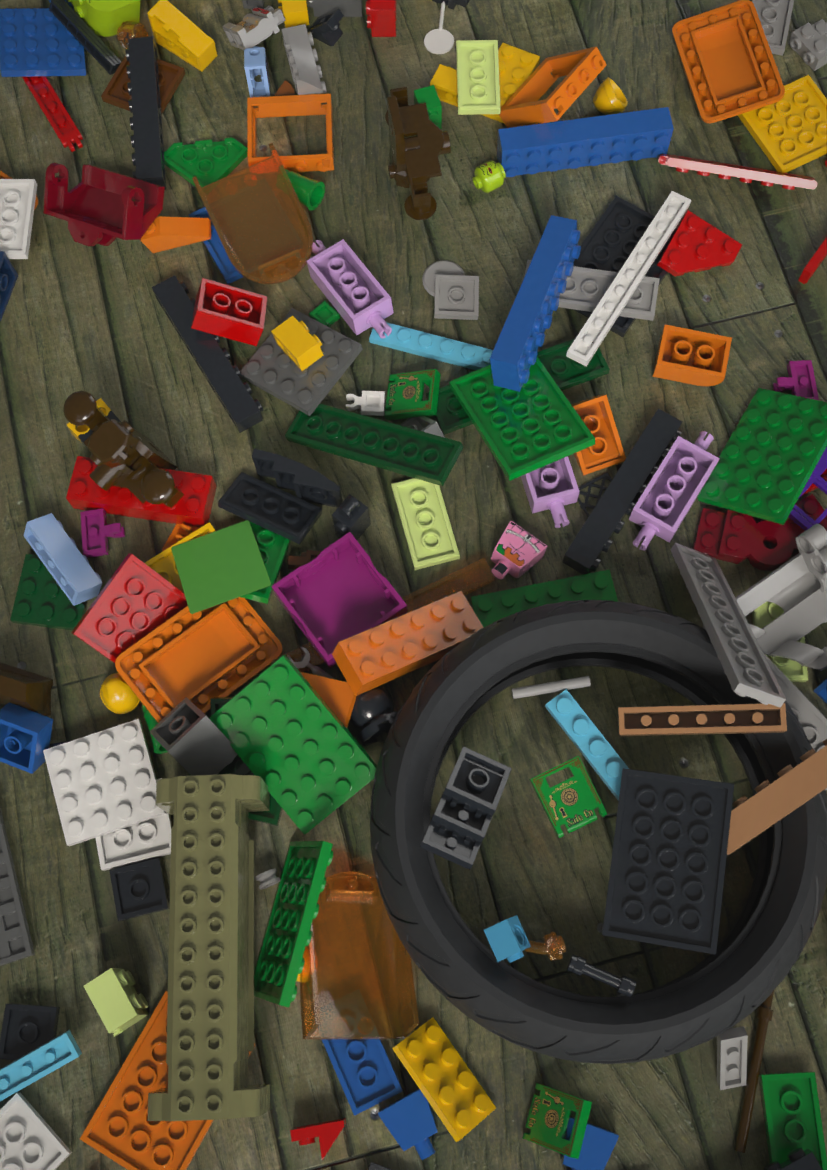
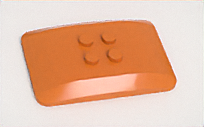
(728, 61)
(198, 657)

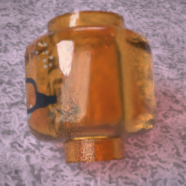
(130, 30)

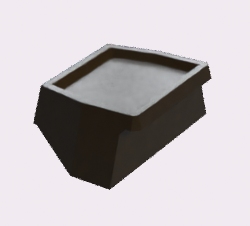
(25, 689)

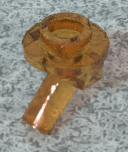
(553, 946)

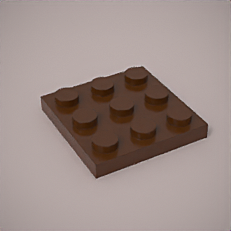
(117, 89)

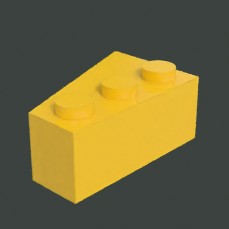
(181, 35)

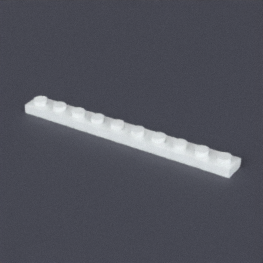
(628, 279)

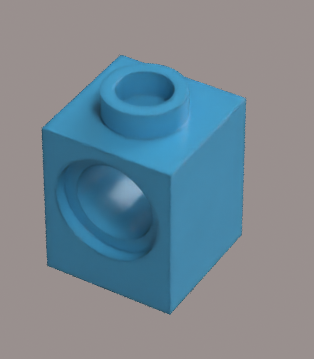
(507, 939)

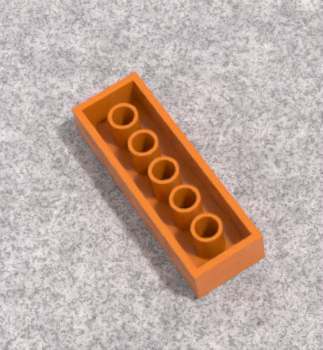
(405, 643)

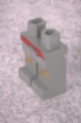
(254, 27)

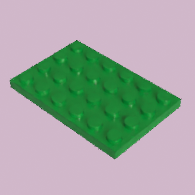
(525, 426)
(769, 456)
(295, 744)
(291, 920)

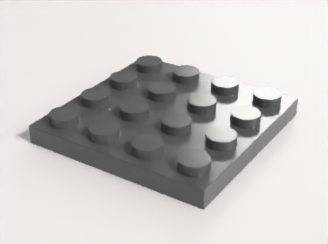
(305, 389)

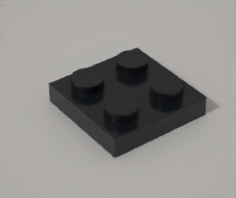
(139, 889)
(26, 1029)

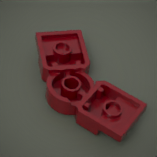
(738, 536)

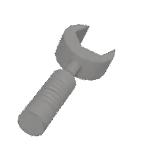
(316, 670)

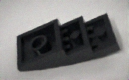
(297, 477)
(466, 808)

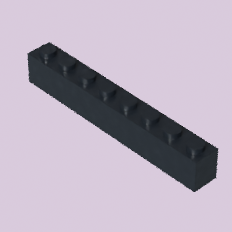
(146, 111)
(209, 356)
(622, 492)

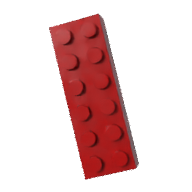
(191, 509)

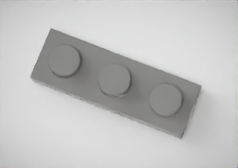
(732, 1058)

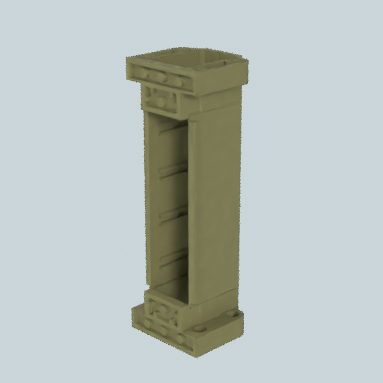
(210, 949)

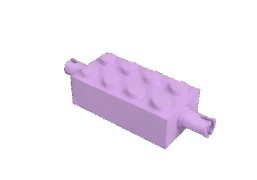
(350, 287)
(552, 489)
(673, 489)

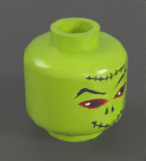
(489, 176)

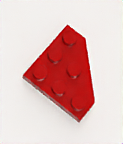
(697, 247)

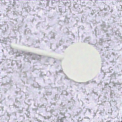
(439, 40)

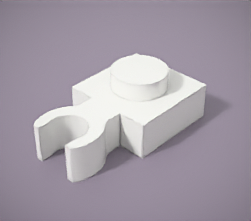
(370, 403)

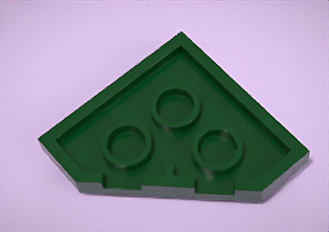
(41, 599)

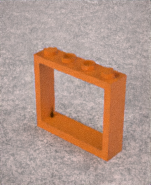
(580, 70)
(292, 106)

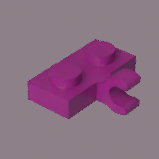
(800, 380)
(96, 532)

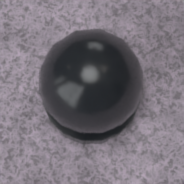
(373, 714)

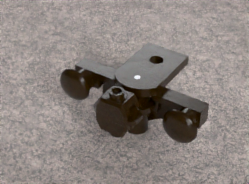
(417, 156)
(116, 448)

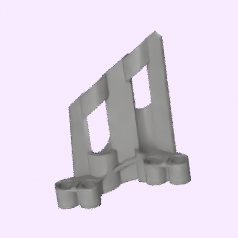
(802, 594)

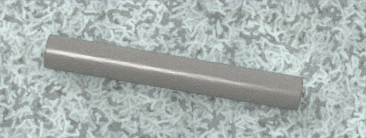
(550, 687)

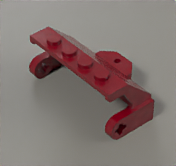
(102, 204)

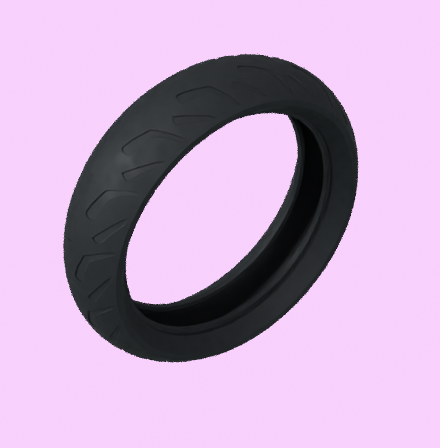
(493, 994)

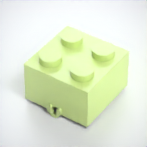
(117, 1000)

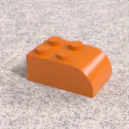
(692, 356)

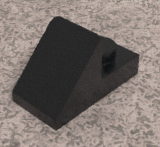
(327, 28)

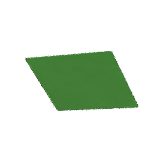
(220, 566)

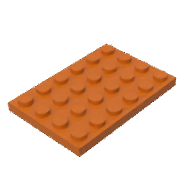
(120, 1122)

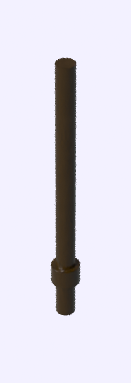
(764, 1015)

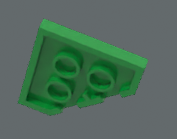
(205, 159)

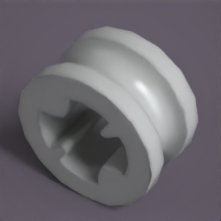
(267, 878)

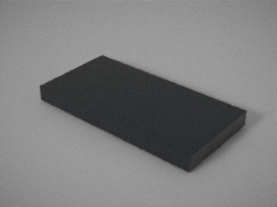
(270, 507)

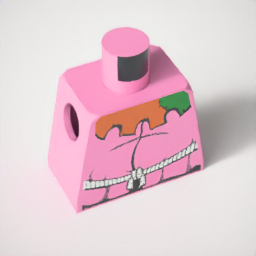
(516, 552)

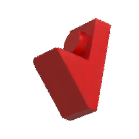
(326, 1131)

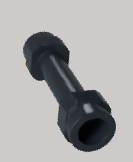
(623, 984)

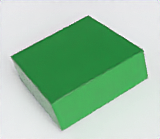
(325, 314)

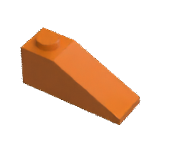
(175, 232)

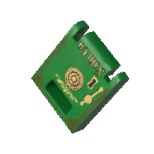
(406, 394)
(570, 801)
(550, 1117)

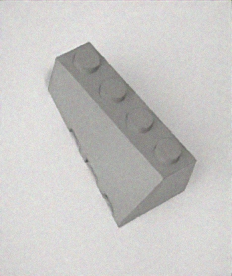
(303, 61)

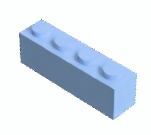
(63, 559)

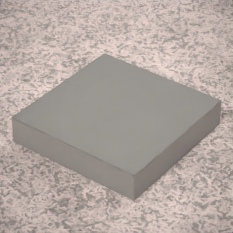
(456, 297)

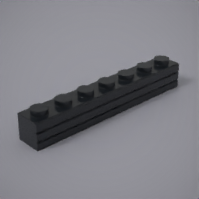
(85, 35)

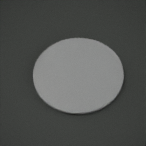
(442, 268)

